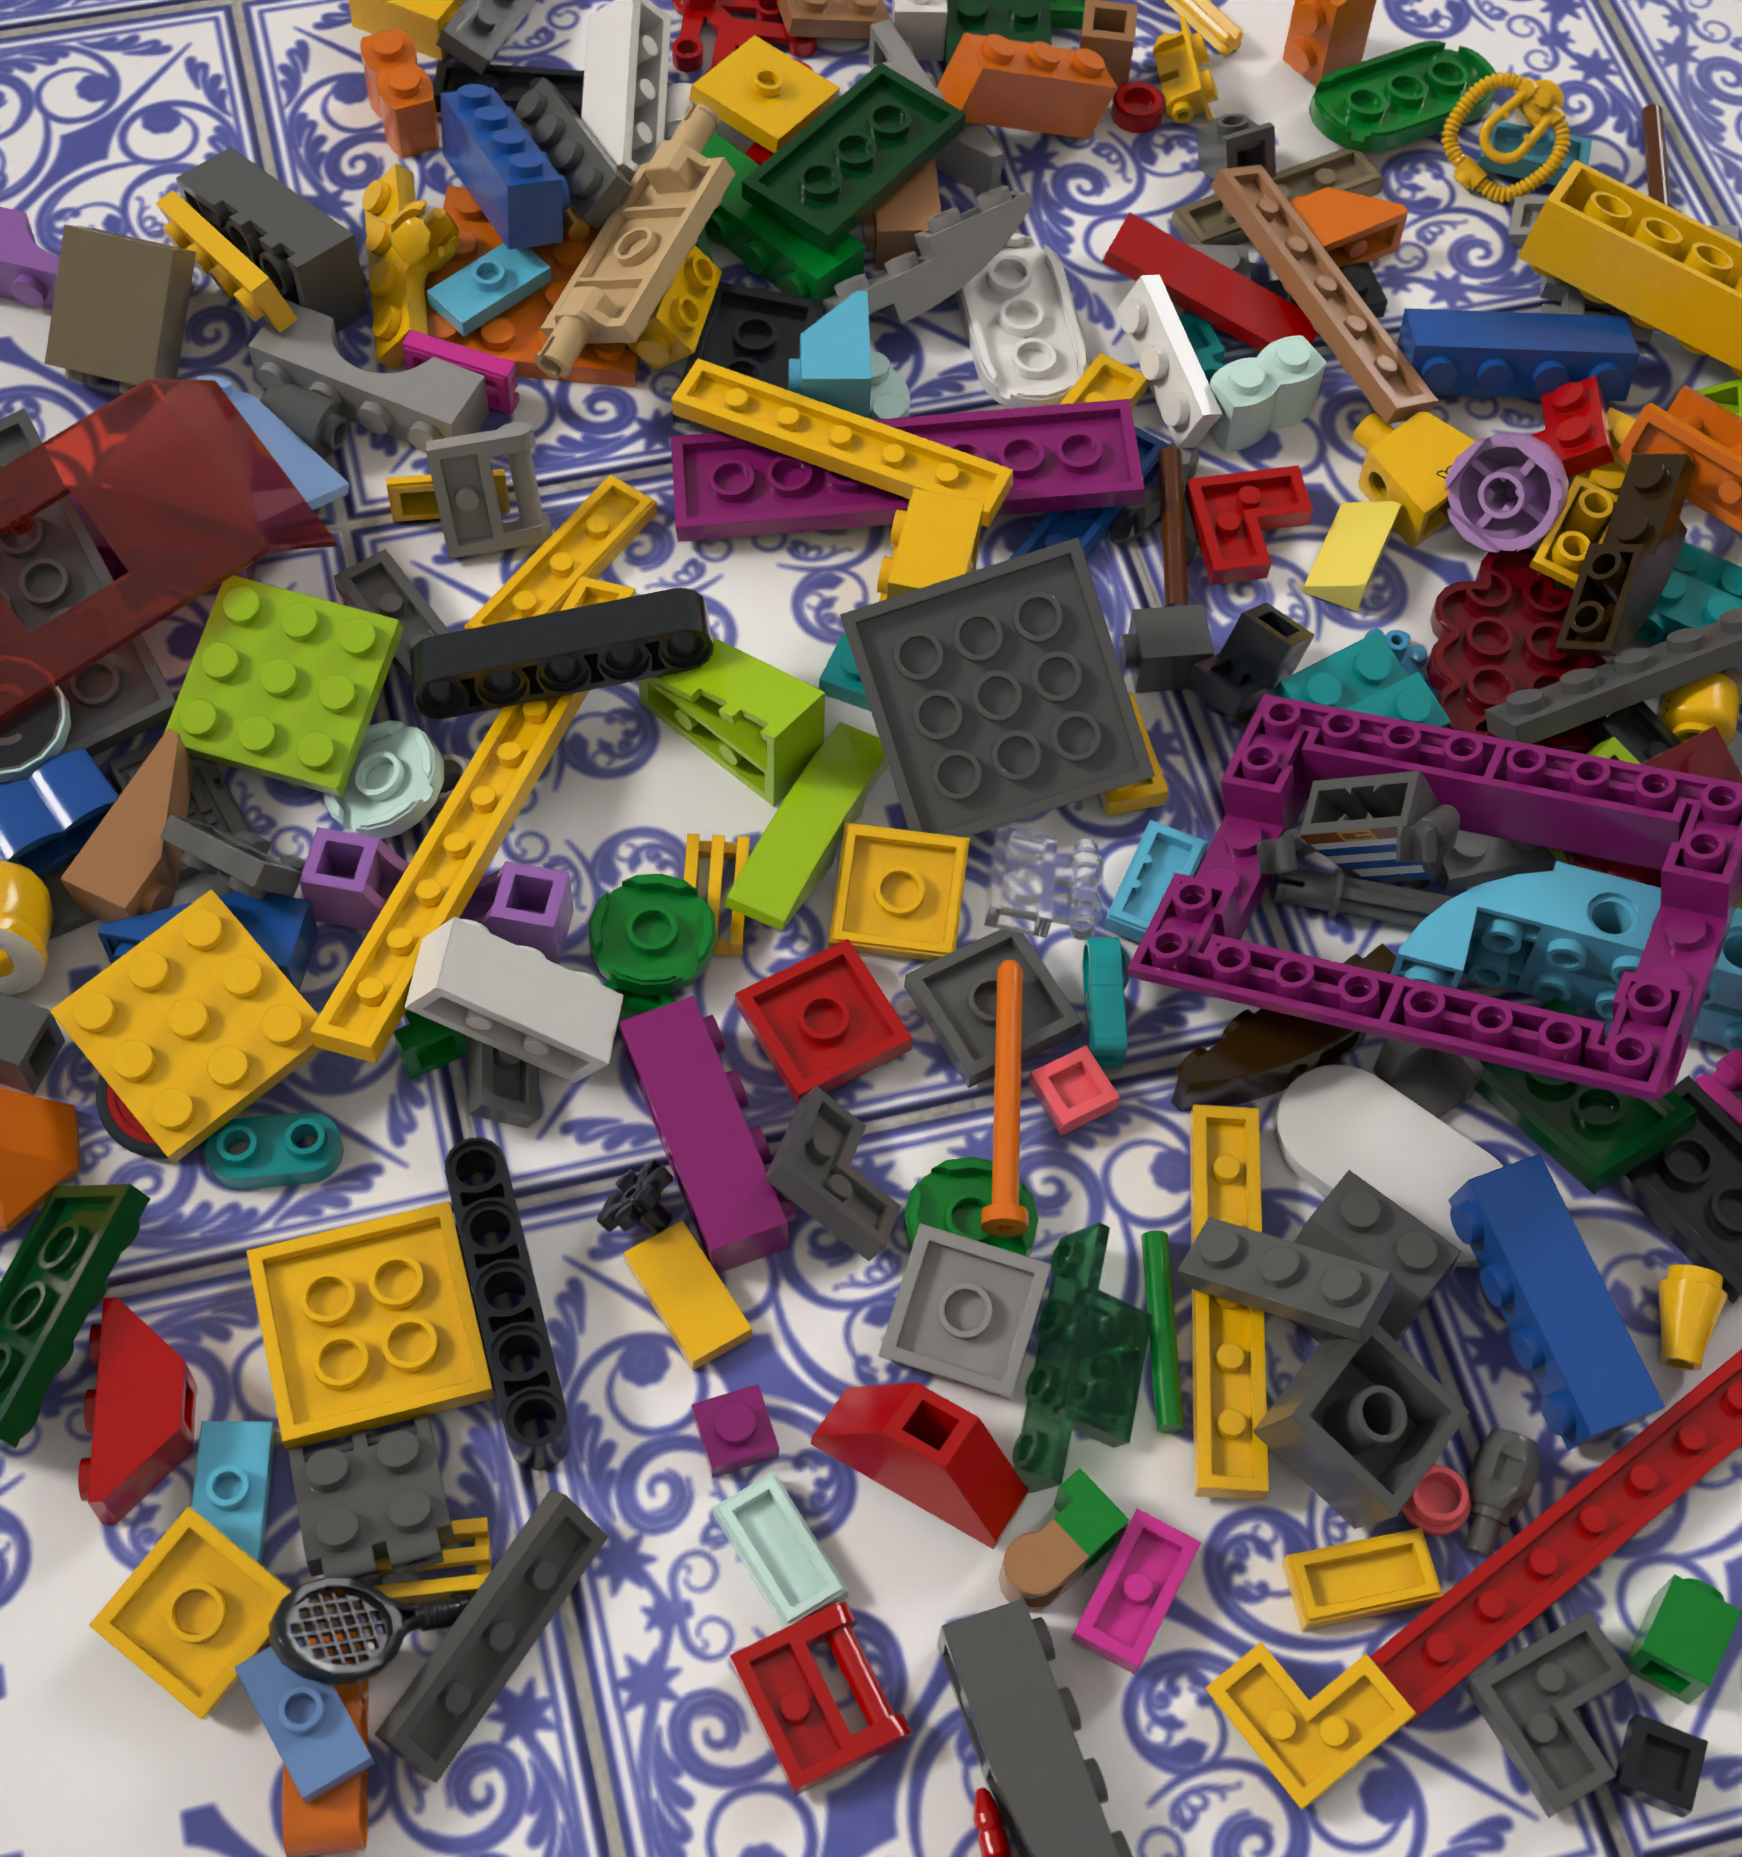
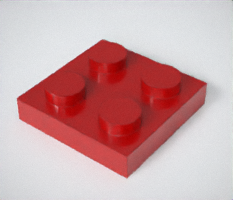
(823, 1021)

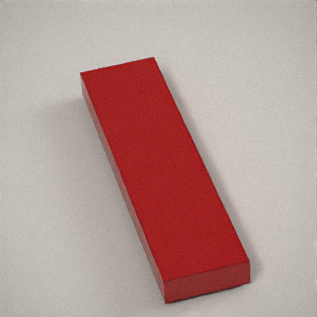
(1206, 286)

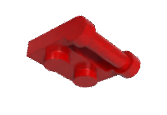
(798, 1707)

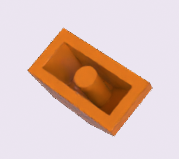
(1351, 224)

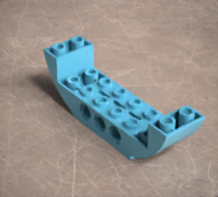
(1563, 938)

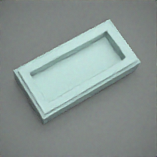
(779, 1551)

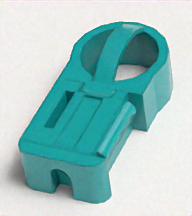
(1105, 999)

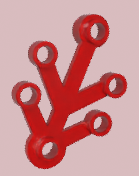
(731, 31)

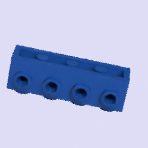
(503, 167)
(1517, 352)
(1553, 1302)

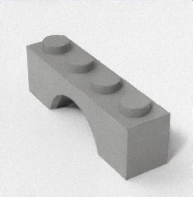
(409, 405)

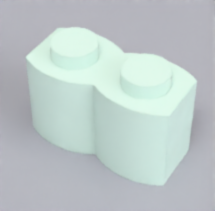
(1266, 392)

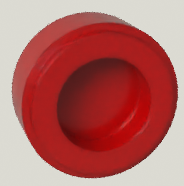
(1137, 107)

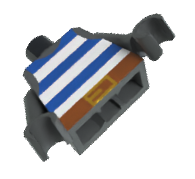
(1371, 829)

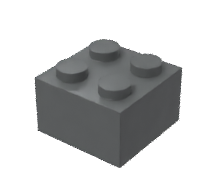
(1362, 1425)

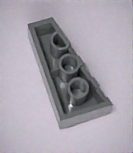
(283, 234)

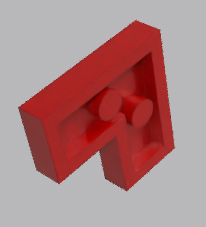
(1577, 426)
(1234, 510)

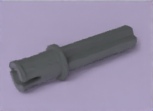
(1356, 897)

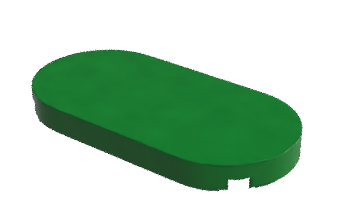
(1398, 96)

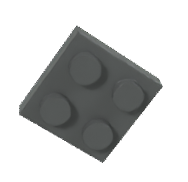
(960, 1003)

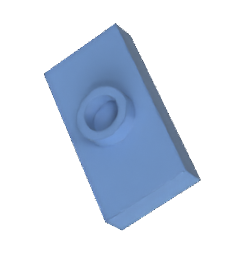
(304, 1724)

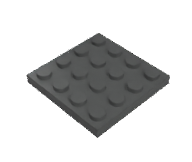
(998, 693)

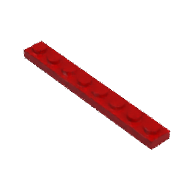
(1565, 1542)

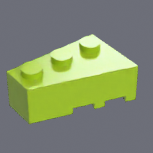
(743, 717)

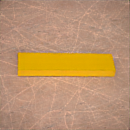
(576, 549)

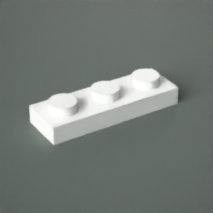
(1168, 362)

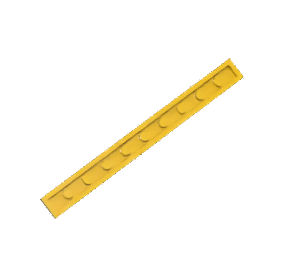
(449, 861)

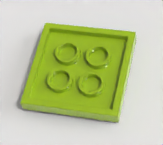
(284, 684)

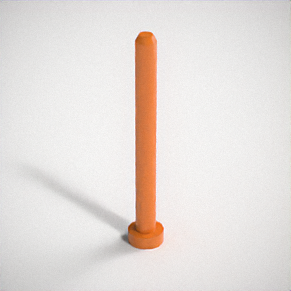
(1005, 1214)

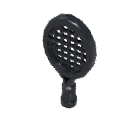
(392, 1617)

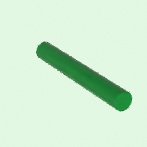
(1162, 1332)

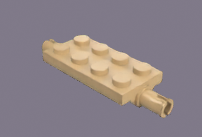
(639, 246)

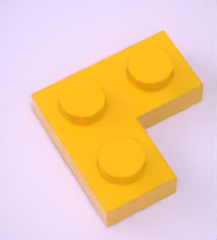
(1313, 1740)

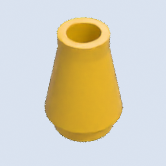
(1689, 1311)

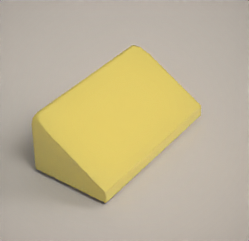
(1352, 552)

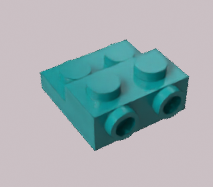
(1695, 594)
(1366, 680)

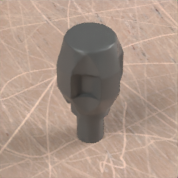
(1499, 1486)

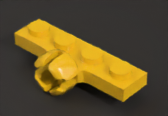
(400, 257)

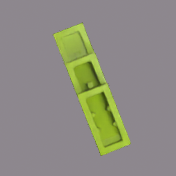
(808, 827)

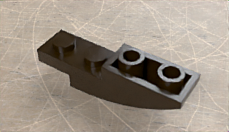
(1632, 566)
(1267, 1051)

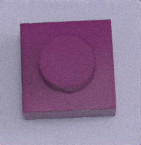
(735, 1430)

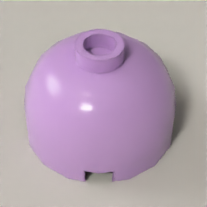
(1506, 491)

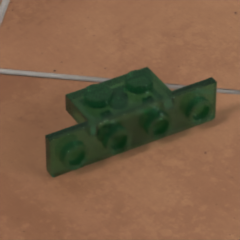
(1084, 1363)

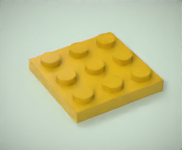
(191, 1025)
(368, 1325)

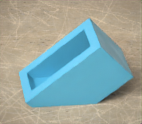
(836, 358)

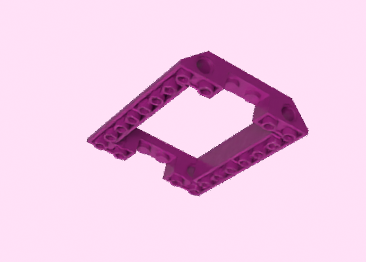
(1502, 790)

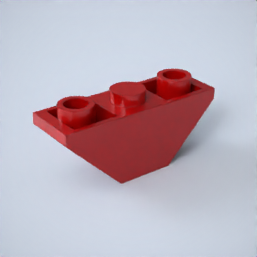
(136, 1413)
(926, 1455)

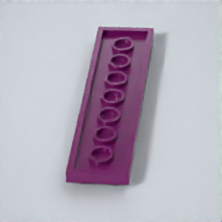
(1057, 453)

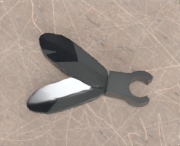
(1138, 519)

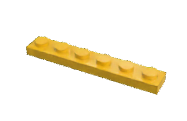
(836, 438)
(1226, 1334)

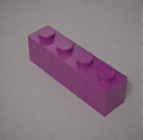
(706, 1135)

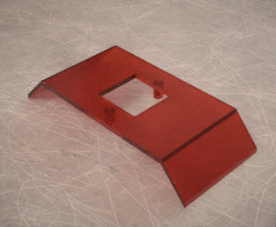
(178, 499)

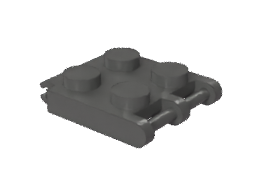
(372, 1503)

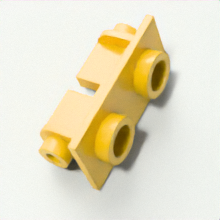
(1180, 62)

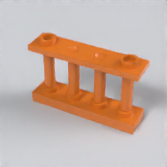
(1710, 439)

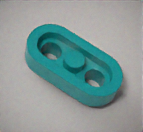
(272, 1152)

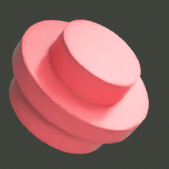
(1439, 1502)

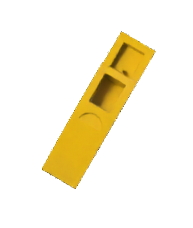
(1587, 511)

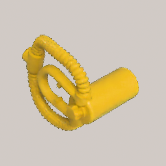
(1536, 106)

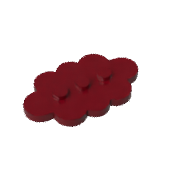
(1500, 640)

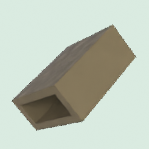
(118, 308)

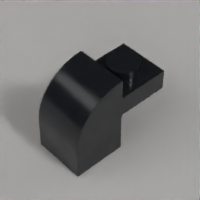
(1252, 662)

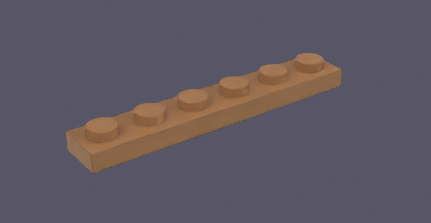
(1323, 293)

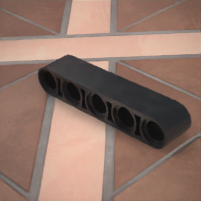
(560, 653)
(511, 1330)

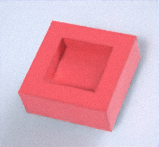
(1073, 1090)

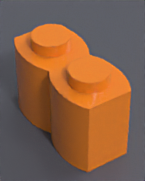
(400, 92)

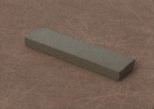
(1346, 169)

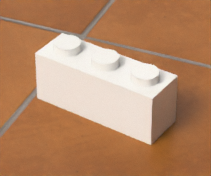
(514, 1000)

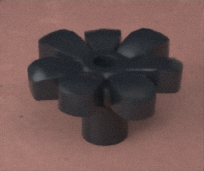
(638, 1200)

